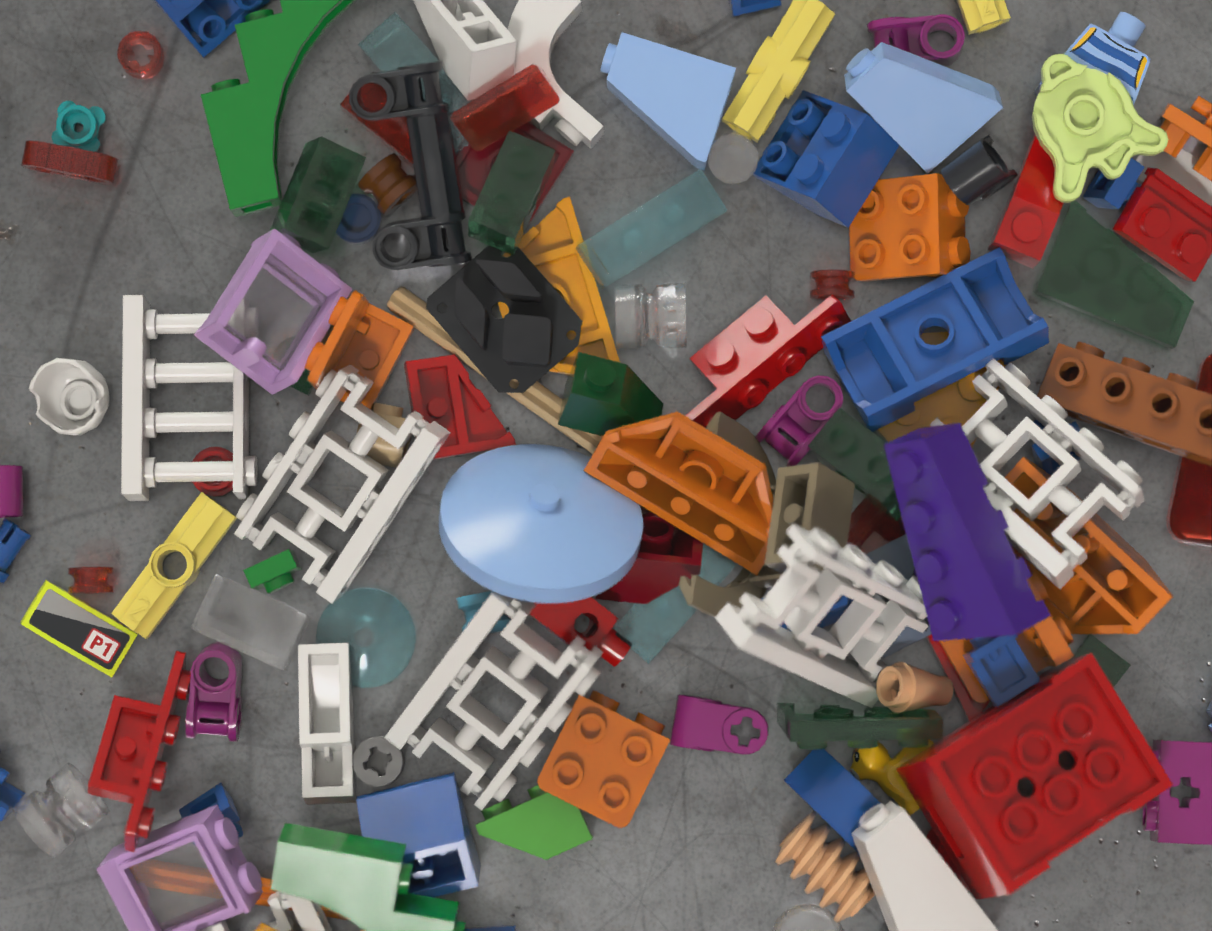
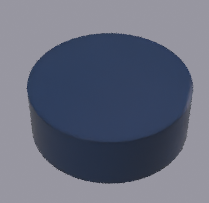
(360, 220)

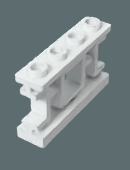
(1057, 441)
(371, 503)
(805, 597)
(464, 671)

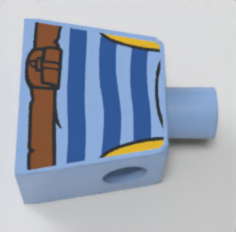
(1113, 52)

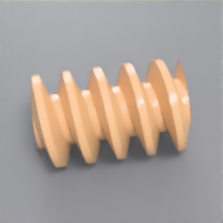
(826, 868)

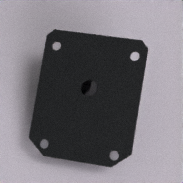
(526, 339)

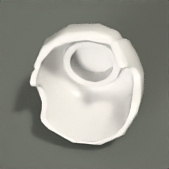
(70, 396)

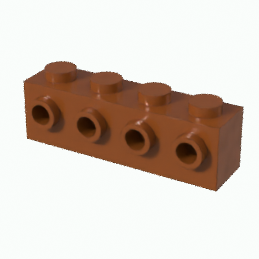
(1131, 401)

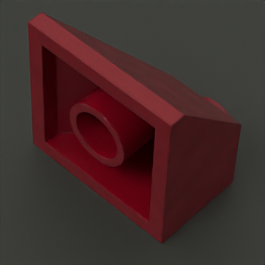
(662, 559)

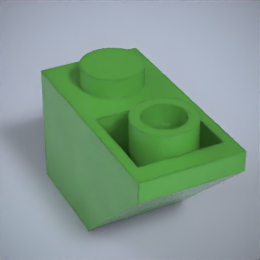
(537, 826)

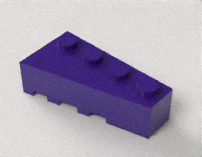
(958, 539)

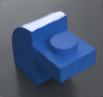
(831, 792)

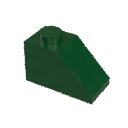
(605, 396)

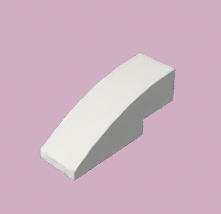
(326, 723)

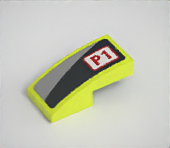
(78, 628)

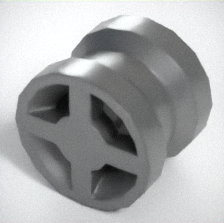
(385, 758)

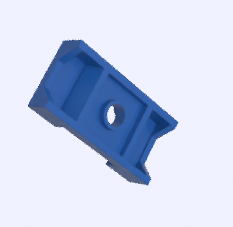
(891, 367)

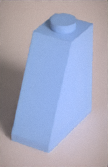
(670, 92)
(920, 101)

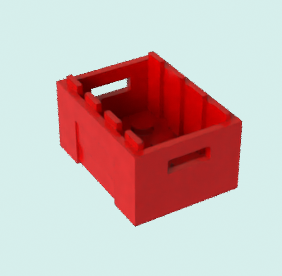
(973, 773)

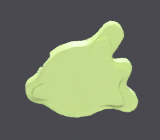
(1088, 123)

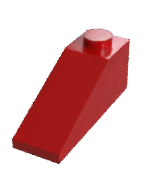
(1029, 211)

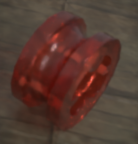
(148, 42)
(832, 282)
(90, 580)

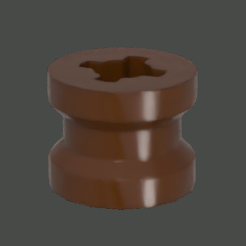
(388, 184)

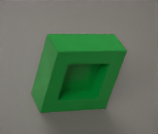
(273, 572)

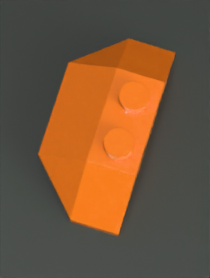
(691, 483)
(1112, 588)

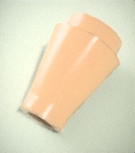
(911, 688)

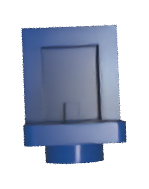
(1000, 667)

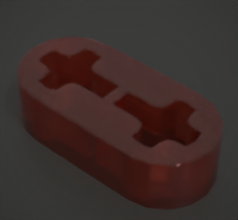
(69, 162)

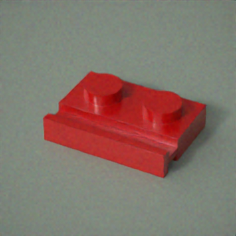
(1168, 224)

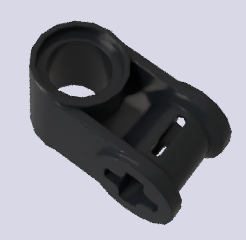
(978, 172)

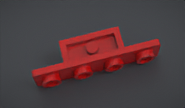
(759, 355)
(132, 751)

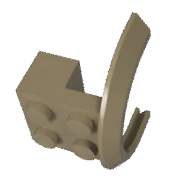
(801, 495)

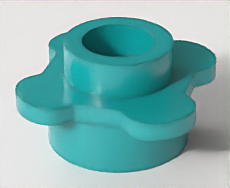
(69, 116)

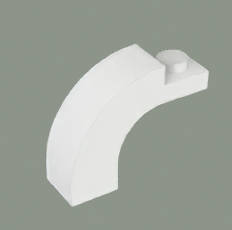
(537, 29)

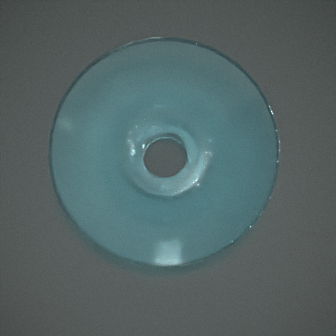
(391, 628)

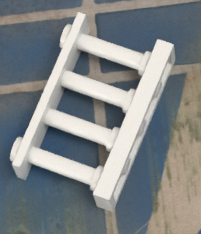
(143, 422)

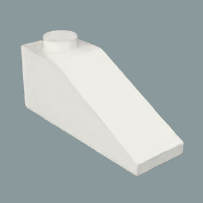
(470, 43)

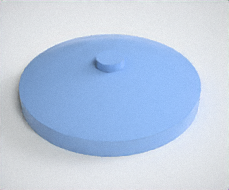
(538, 524)

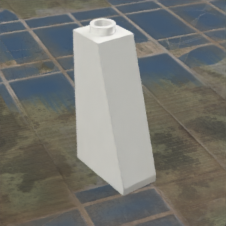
(911, 878)

